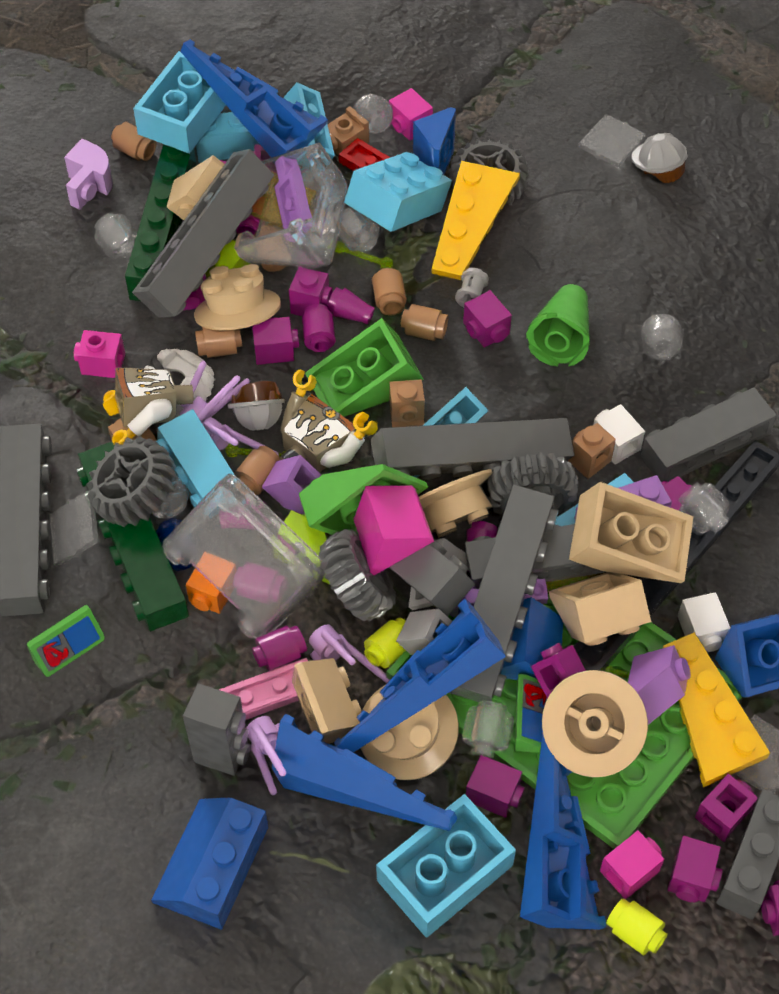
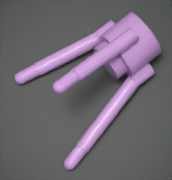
(207, 410)
(223, 435)
(330, 644)
(263, 738)

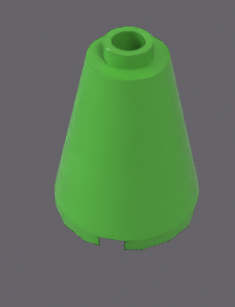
(561, 328)

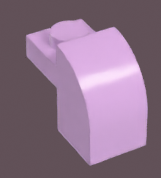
(88, 171)

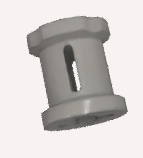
(471, 287)

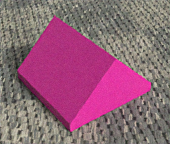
(390, 525)

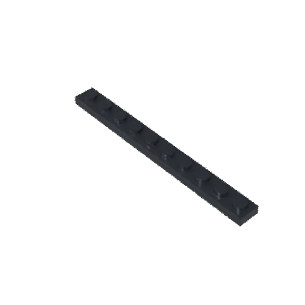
(738, 487)

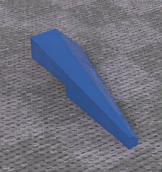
(267, 116)
(440, 667)
(348, 778)
(556, 872)

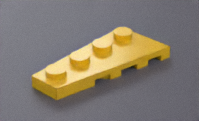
(472, 210)
(717, 725)

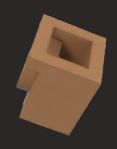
(347, 129)
(406, 403)
(589, 444)

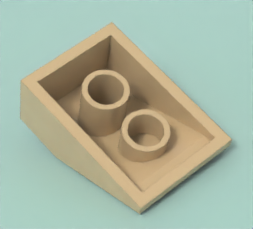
(630, 535)

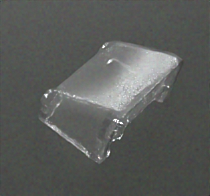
(307, 241)
(246, 555)

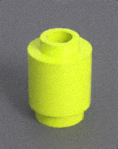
(382, 647)
(637, 926)

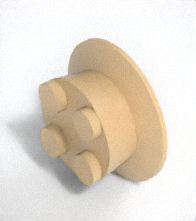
(235, 299)
(456, 503)
(594, 723)
(416, 744)

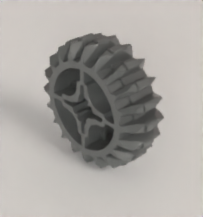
(495, 156)
(535, 472)
(131, 481)
(350, 577)

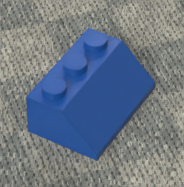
(212, 860)

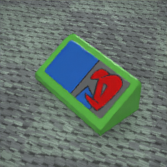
(65, 641)
(529, 713)

